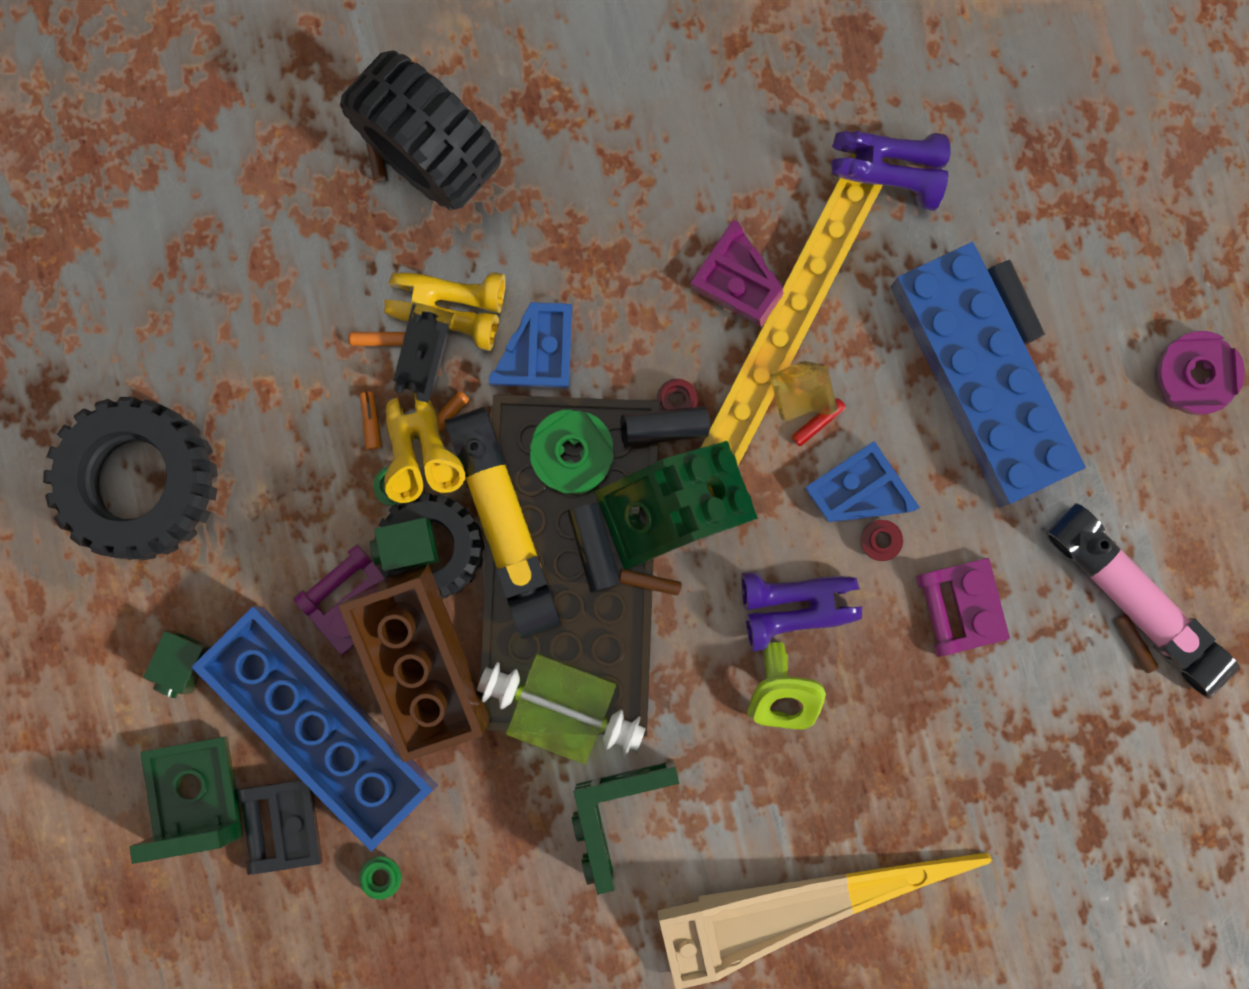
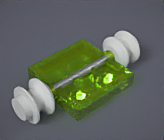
(561, 709)

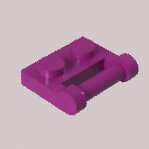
(975, 602)
(332, 623)

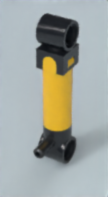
(503, 523)

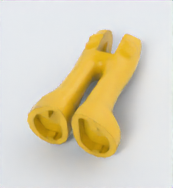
(429, 289)
(442, 468)

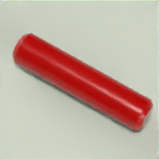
(816, 424)

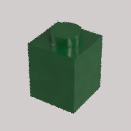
(404, 545)
(173, 664)

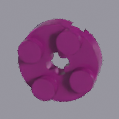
(1215, 355)

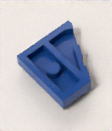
(538, 349)
(861, 489)

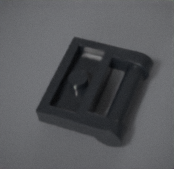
(292, 826)

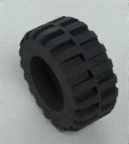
(421, 129)
(79, 464)

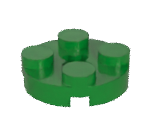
(577, 428)

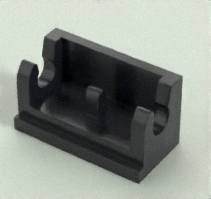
(422, 350)

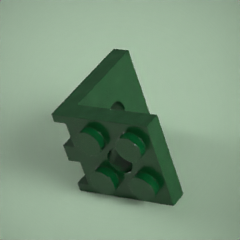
(675, 503)
(588, 821)
(185, 823)

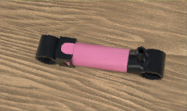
(1176, 637)

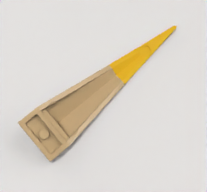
(740, 926)

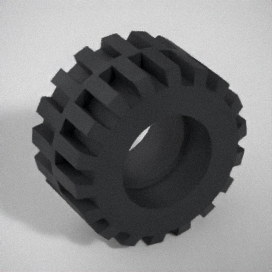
(461, 525)

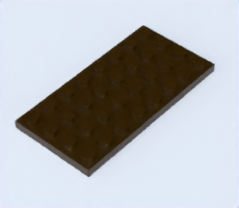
(600, 630)

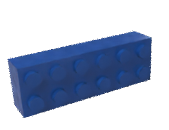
(986, 375)
(314, 726)

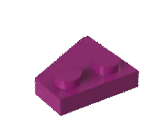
(738, 277)

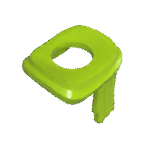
(780, 685)

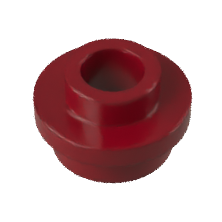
(677, 386)
(870, 547)

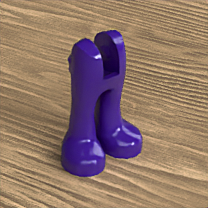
(868, 168)
(817, 591)

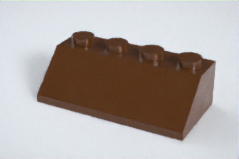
(415, 663)

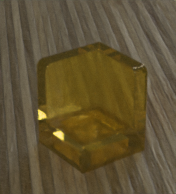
(803, 389)

